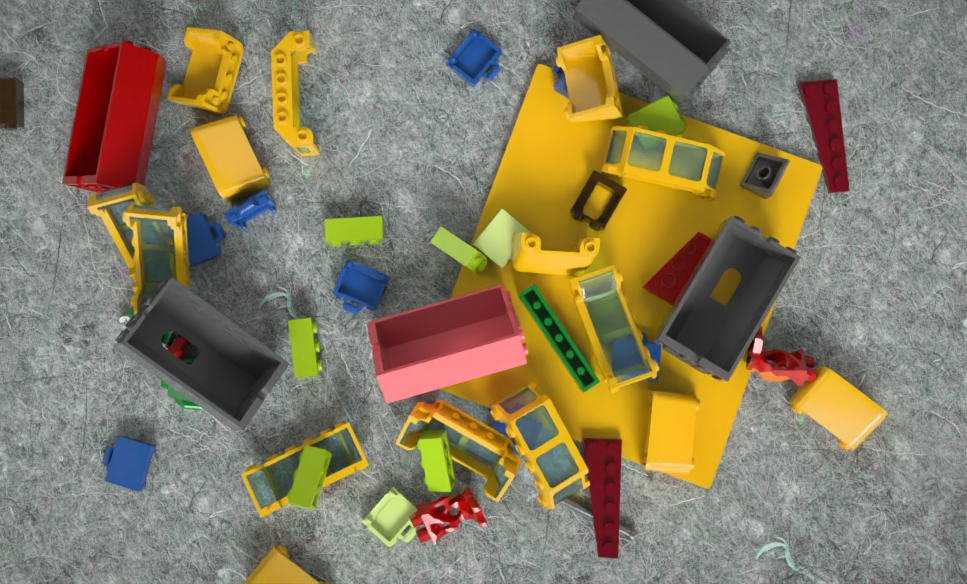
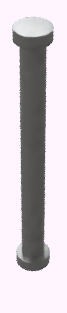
(587, 512)

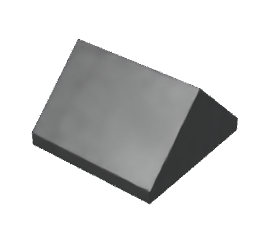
(764, 174)

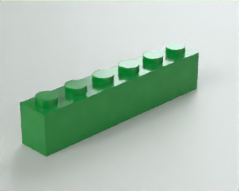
(558, 338)

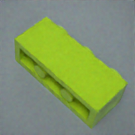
(354, 230)
(305, 347)
(436, 461)
(309, 478)

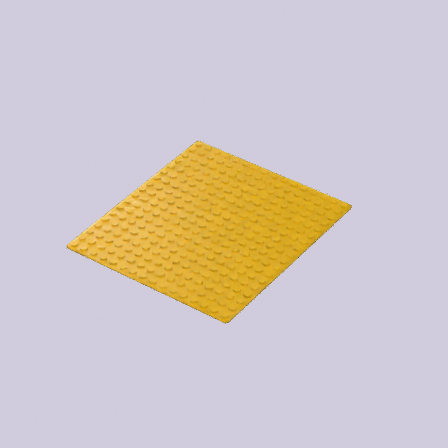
(539, 184)

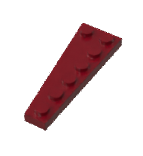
(825, 119)
(604, 474)

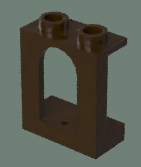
(598, 179)

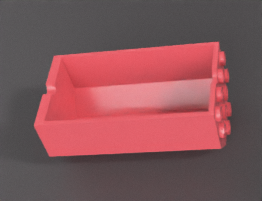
(446, 343)

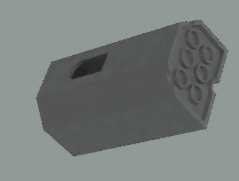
(658, 39)
(714, 335)
(232, 366)

